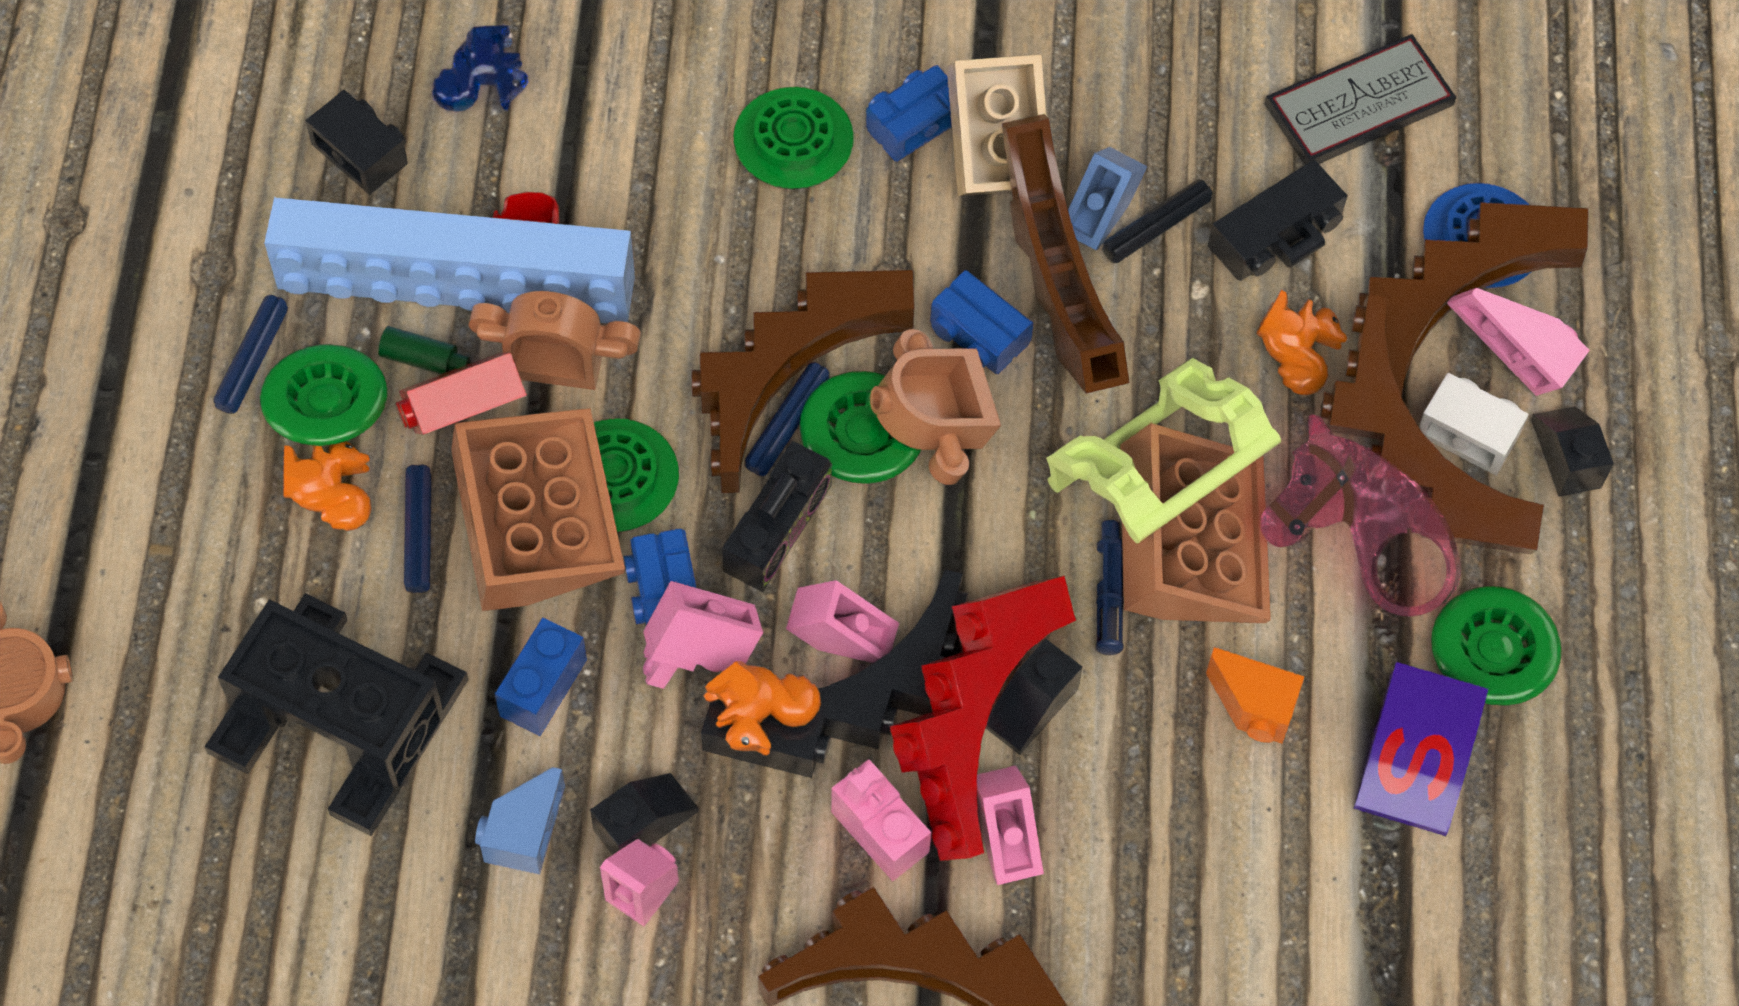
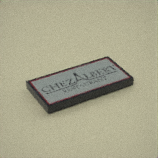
(1360, 100)

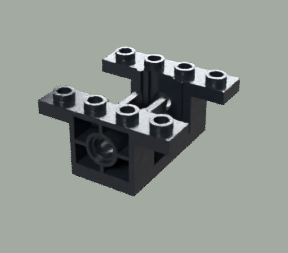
(373, 709)

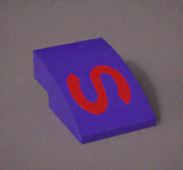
(1421, 748)

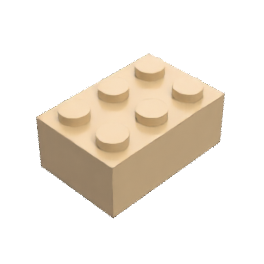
(981, 99)

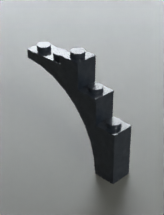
(859, 705)

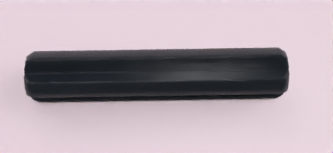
(1157, 221)

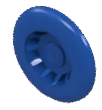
(1459, 205)

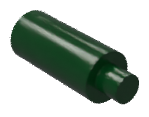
(420, 351)

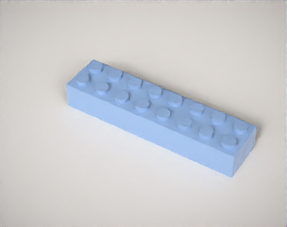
(445, 257)

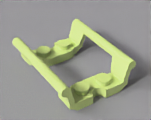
(1113, 471)

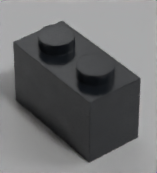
(357, 141)

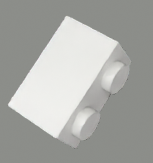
(1472, 423)

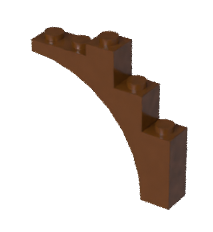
(1043, 230)
(1499, 245)
(830, 313)
(1376, 410)
(932, 955)

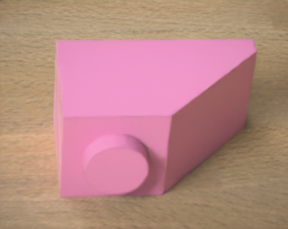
(841, 622)
(1008, 825)
(639, 879)

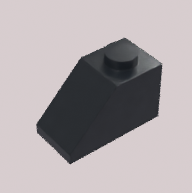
(1573, 450)
(1034, 696)
(642, 811)

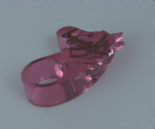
(1352, 484)

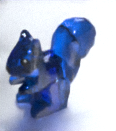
(479, 63)

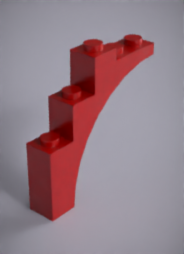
(961, 692)

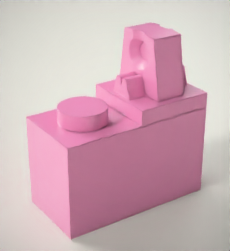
(697, 629)
(880, 820)

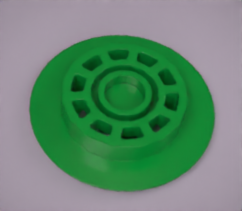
(793, 128)
(325, 405)
(861, 442)
(619, 448)
(1495, 648)

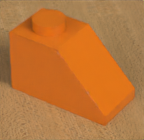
(1255, 694)

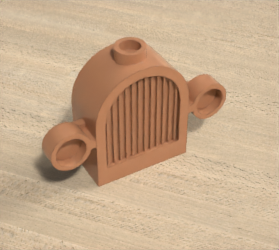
(554, 337)
(936, 403)
(29, 686)

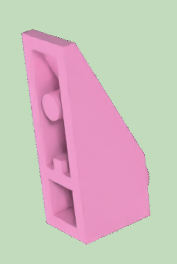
(1529, 342)

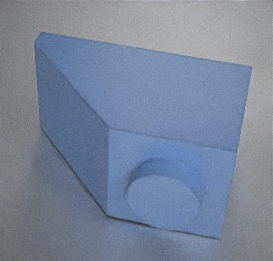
(1104, 195)
(522, 823)

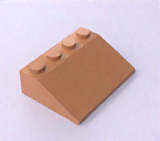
(535, 506)
(1210, 556)

